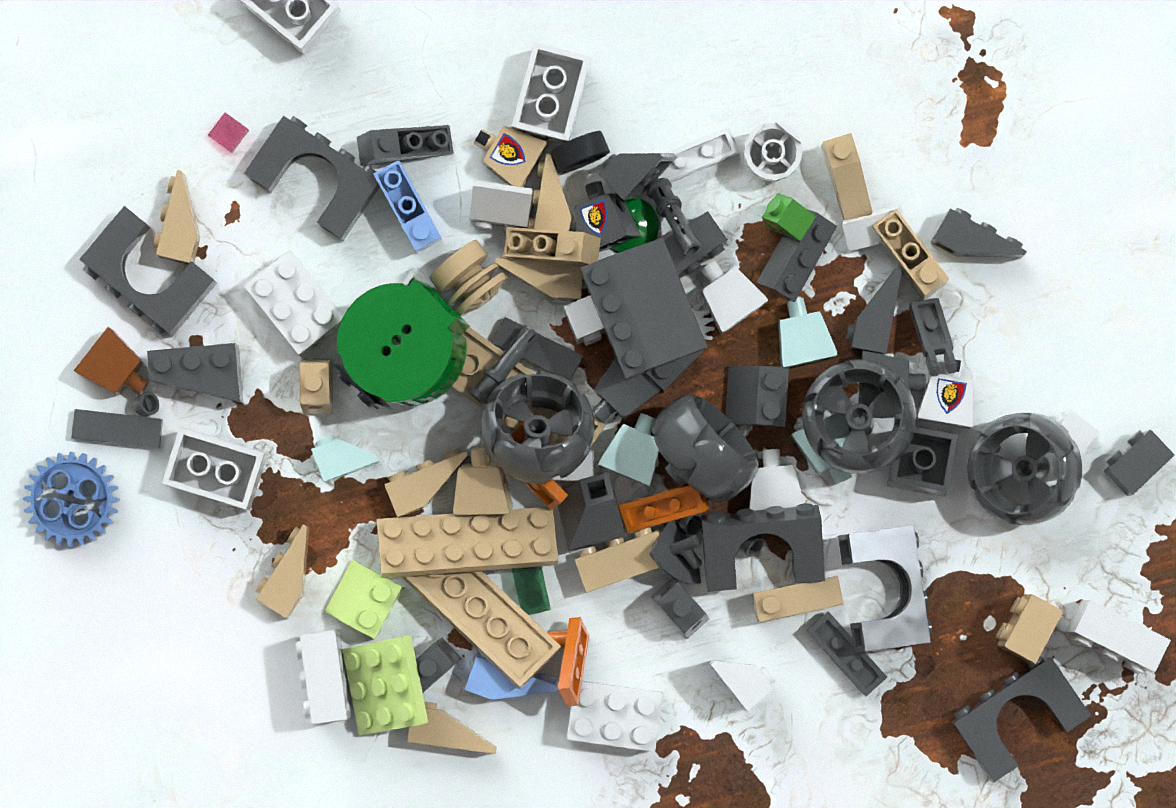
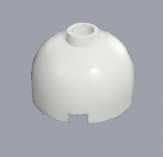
(773, 151)

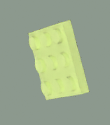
(385, 685)

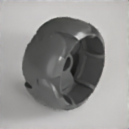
(894, 401)
(1043, 437)
(704, 448)
(535, 458)

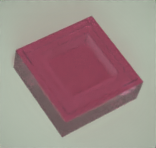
(228, 132)

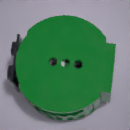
(401, 345)

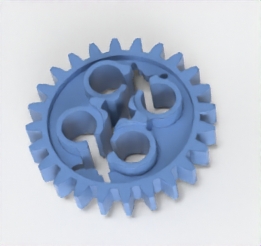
(64, 524)

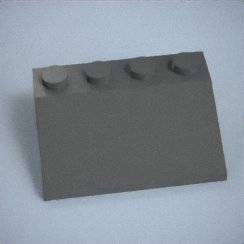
(643, 308)

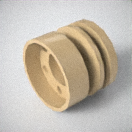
(468, 278)

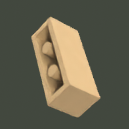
(617, 561)

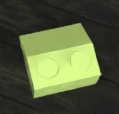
(364, 599)

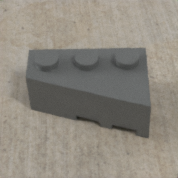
(199, 369)

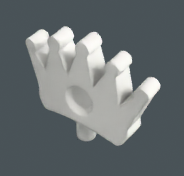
(703, 321)

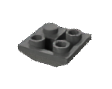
(591, 513)

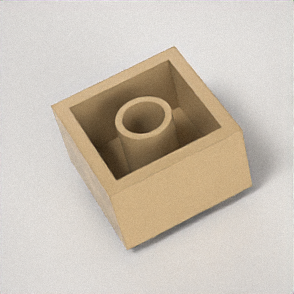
(1029, 627)

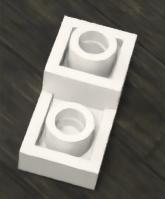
(860, 232)

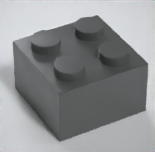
(925, 463)

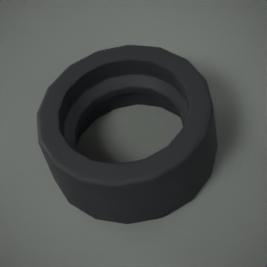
(580, 151)

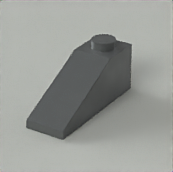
(874, 323)

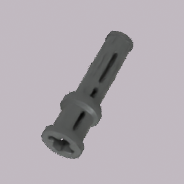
(664, 198)
(504, 365)

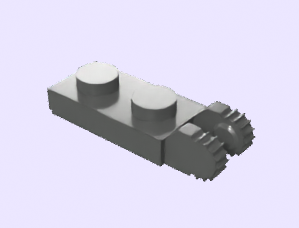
(933, 334)

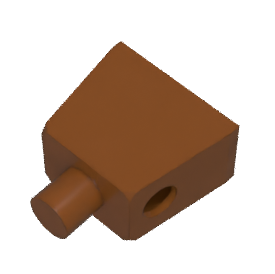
(113, 364)

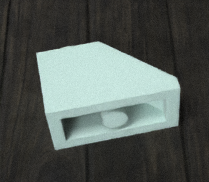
(340, 458)

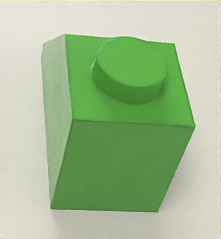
(787, 217)

